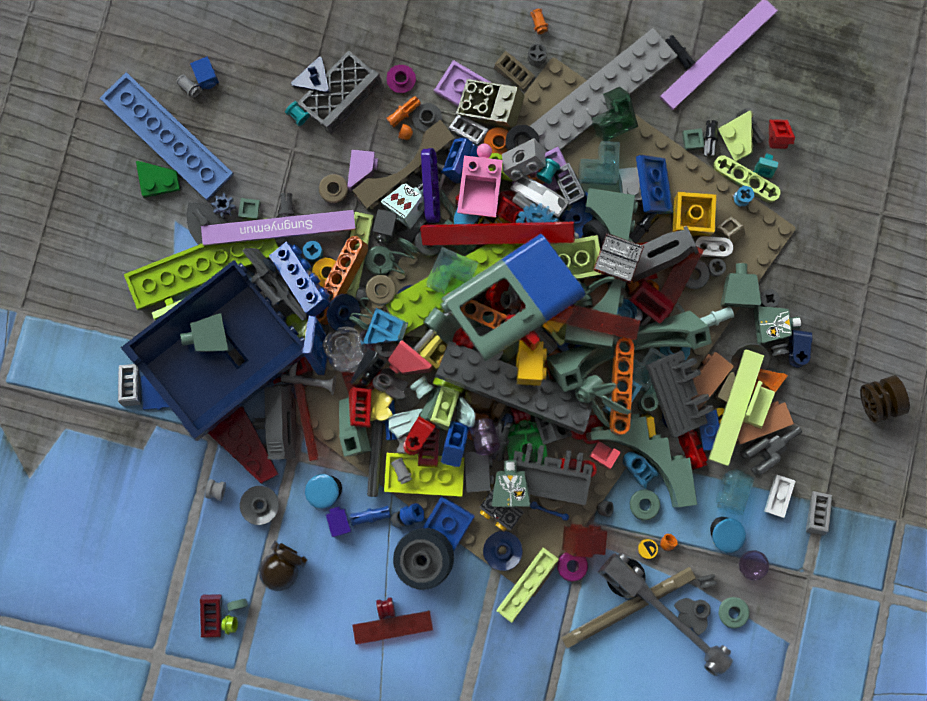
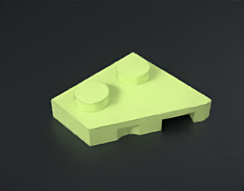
(738, 136)

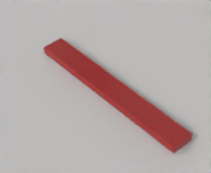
(496, 233)

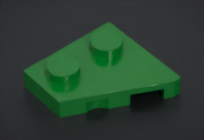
(156, 179)

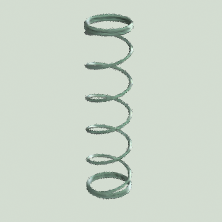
(404, 244)

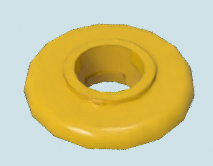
(319, 265)

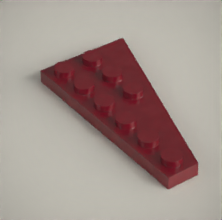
(243, 443)

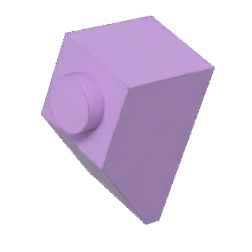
(361, 167)

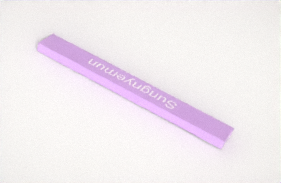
(278, 227)

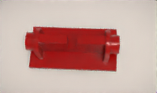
(688, 442)

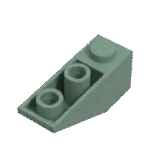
(352, 438)

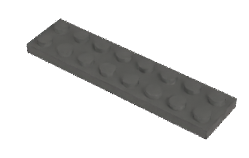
(499, 382)

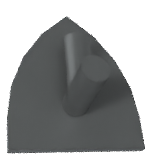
(201, 215)

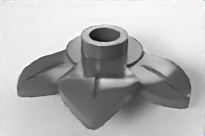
(391, 385)
(690, 616)

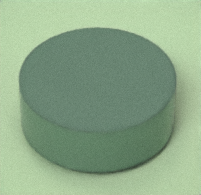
(238, 604)

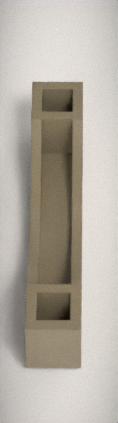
(372, 189)

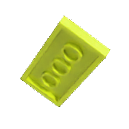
(437, 480)

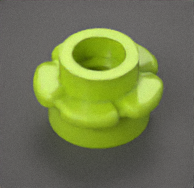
(229, 624)

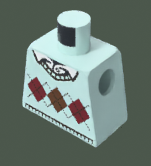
(407, 203)

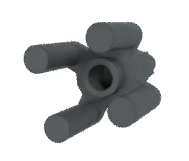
(770, 450)

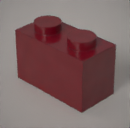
(651, 301)

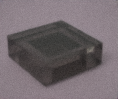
(409, 401)

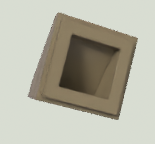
(731, 229)

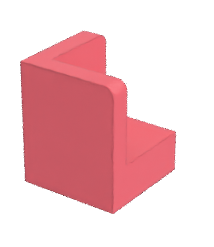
(604, 455)

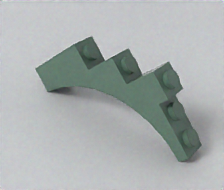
(675, 473)

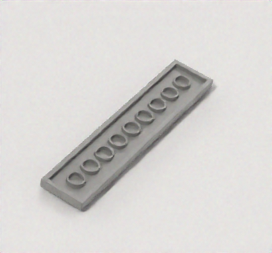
(627, 70)

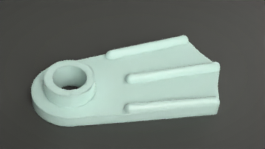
(465, 413)
(401, 423)

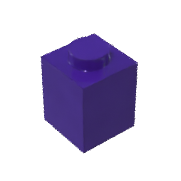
(338, 521)

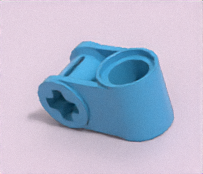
(641, 471)

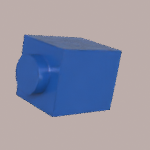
(204, 73)

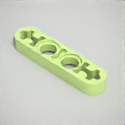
(748, 175)

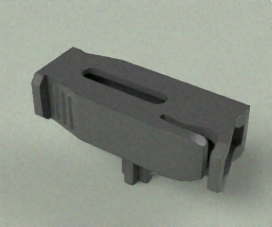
(664, 252)
(279, 421)

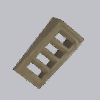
(517, 66)

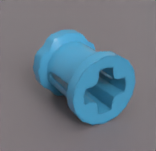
(743, 190)

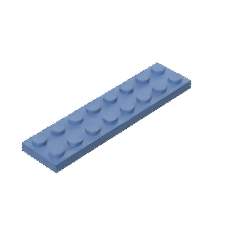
(166, 136)

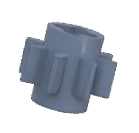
(223, 211)

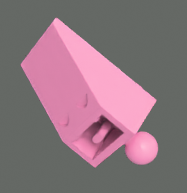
(480, 186)

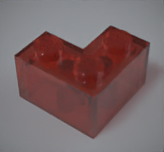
(584, 541)

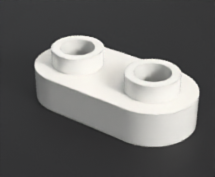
(712, 246)

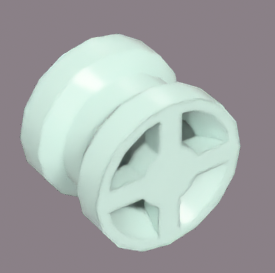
(421, 387)

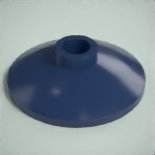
(347, 305)
(502, 561)

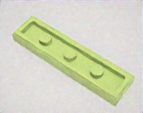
(527, 585)

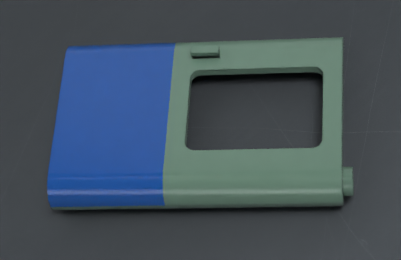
(538, 280)

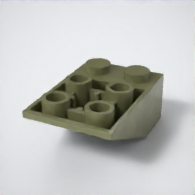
(491, 103)

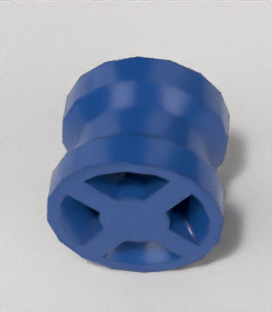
(411, 514)

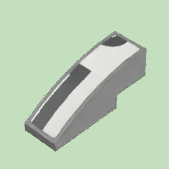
(539, 194)

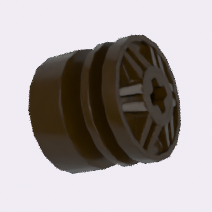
(885, 399)

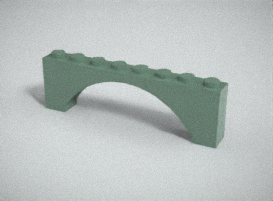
(615, 213)
(681, 330)

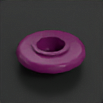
(404, 86)
(568, 575)

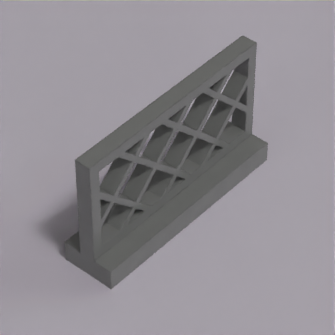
(348, 104)

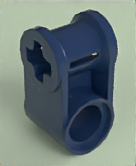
(800, 345)

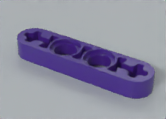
(430, 185)

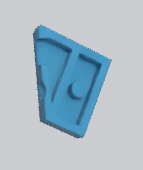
(385, 328)

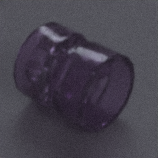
(484, 437)

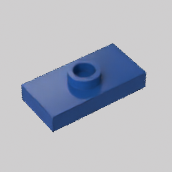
(709, 430)

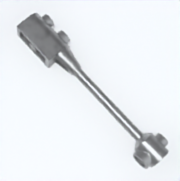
(630, 583)

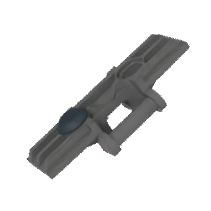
(269, 275)

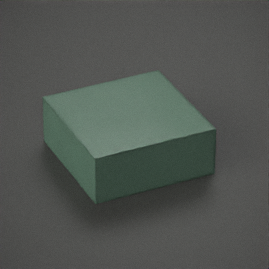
(693, 139)
(249, 209)

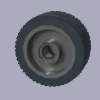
(411, 566)

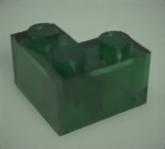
(619, 117)

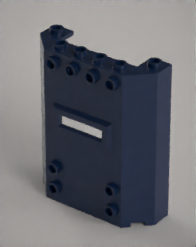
(209, 384)

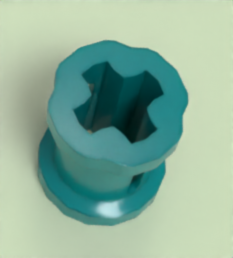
(297, 113)
(548, 171)

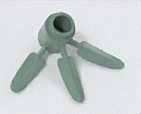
(586, 301)
(593, 387)

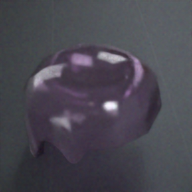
(754, 565)

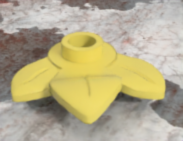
(379, 405)

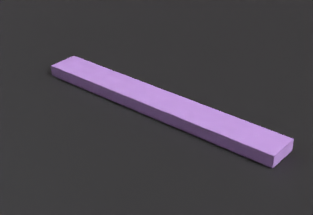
(718, 54)

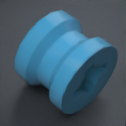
(313, 255)

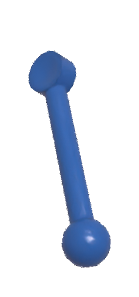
(534, 505)

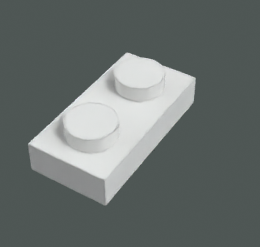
(779, 496)

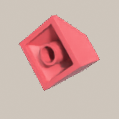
(408, 361)

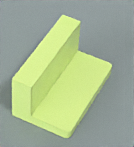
(758, 406)

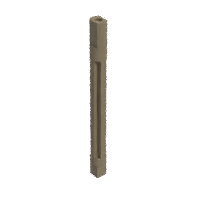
(627, 608)

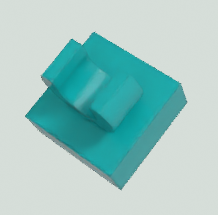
(766, 166)

